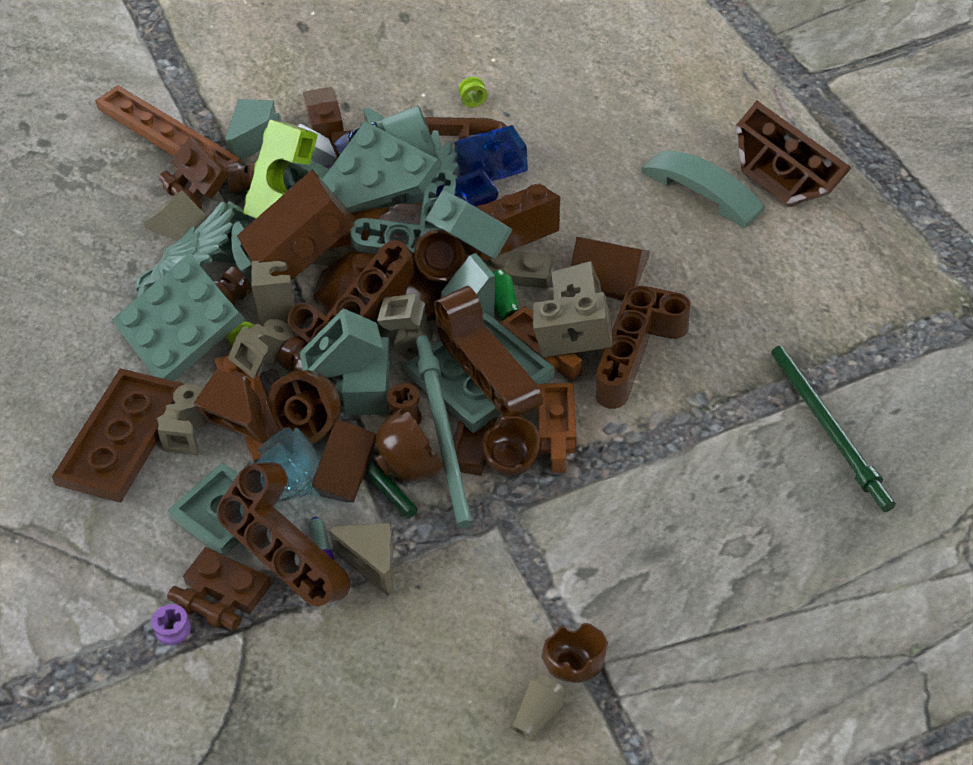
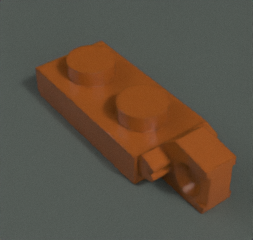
(521, 326)
(557, 423)

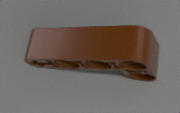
(359, 293)
(642, 314)
(482, 355)
(319, 577)

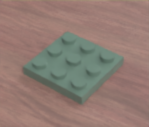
(178, 319)
(461, 394)

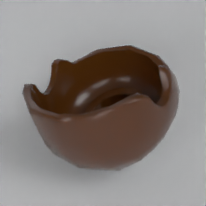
(438, 255)
(511, 445)
(575, 654)

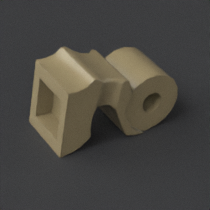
(407, 316)
(259, 345)
(180, 420)

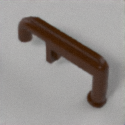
(462, 126)

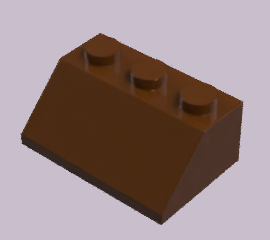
(529, 214)
(298, 226)

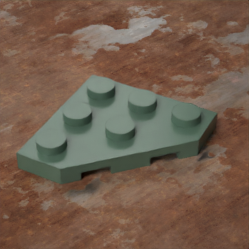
(379, 168)

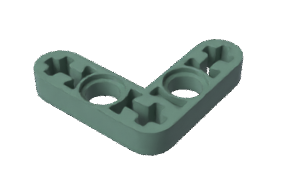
(374, 226)

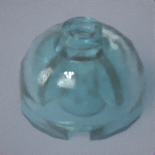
(296, 456)

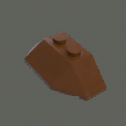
(785, 158)
(341, 274)

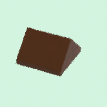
(615, 264)

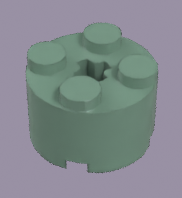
(411, 128)

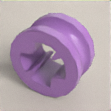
(180, 629)

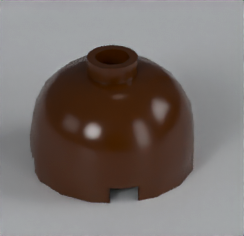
(303, 400)
(405, 449)

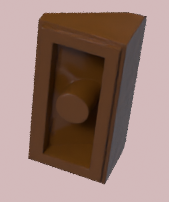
(344, 461)

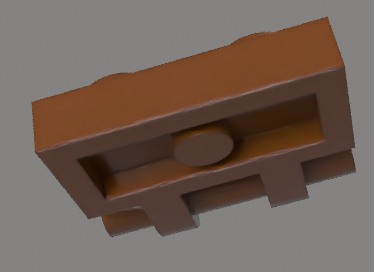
(199, 168)
(222, 579)

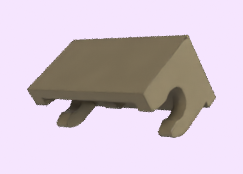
(272, 293)

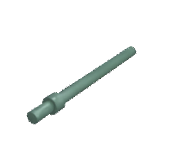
(430, 371)

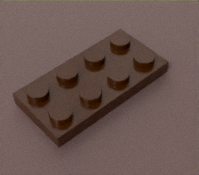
(116, 436)

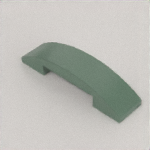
(734, 198)

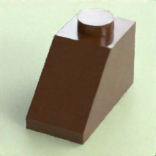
(232, 405)

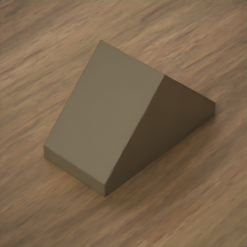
(175, 217)
(367, 550)

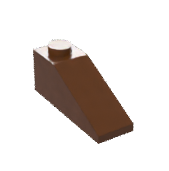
(323, 111)

